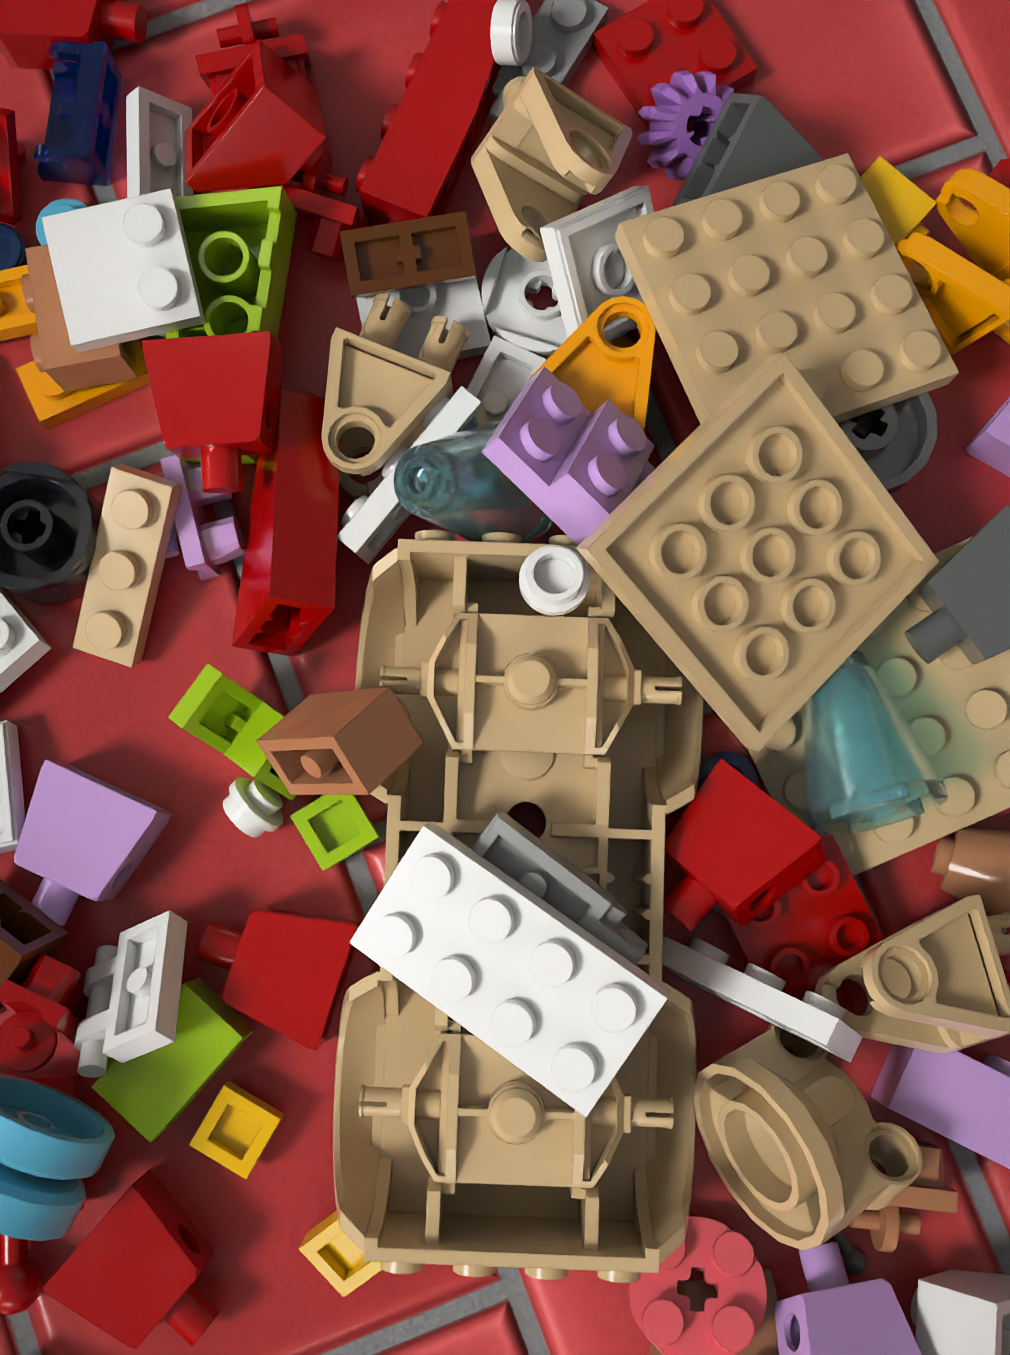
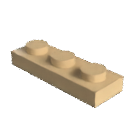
(126, 565)

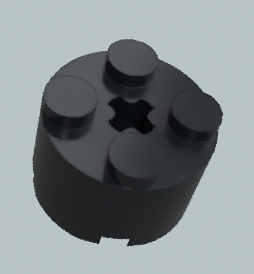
(50, 504)

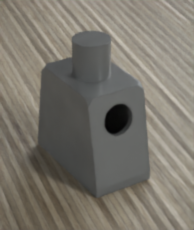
(745, 146)
(969, 598)

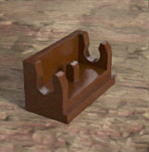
(408, 254)

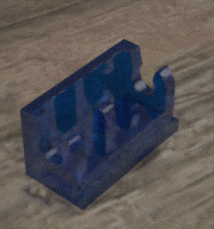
(80, 114)

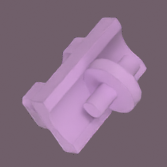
(202, 543)

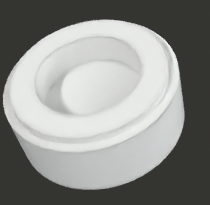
(511, 32)

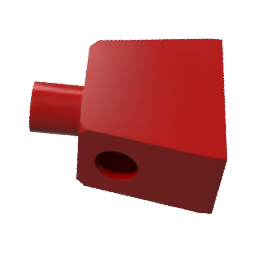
(33, 25)
(217, 400)
(736, 851)
(284, 969)
(139, 1269)

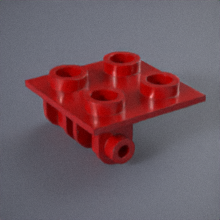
(810, 926)

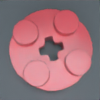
(726, 1321)

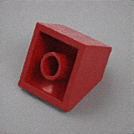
(255, 127)

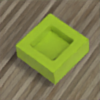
(335, 828)

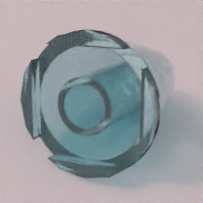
(463, 490)
(862, 754)

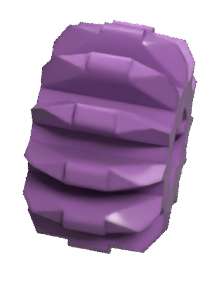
(683, 101)

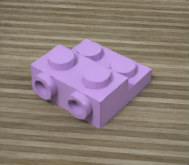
(568, 458)

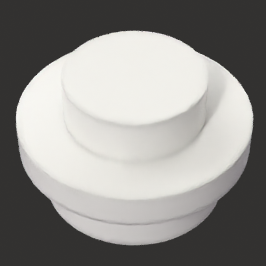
(554, 580)
(253, 807)

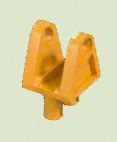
(959, 295)
(609, 369)

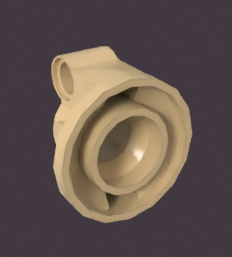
(798, 1140)

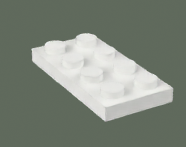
(509, 968)

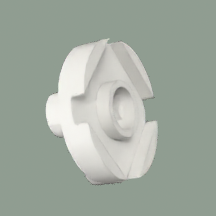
(511, 314)

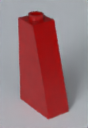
(290, 535)

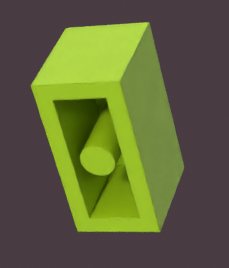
(163, 1082)

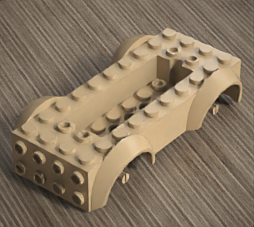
(433, 1130)

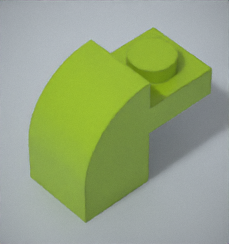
(230, 722)

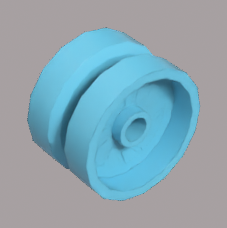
(44, 1152)

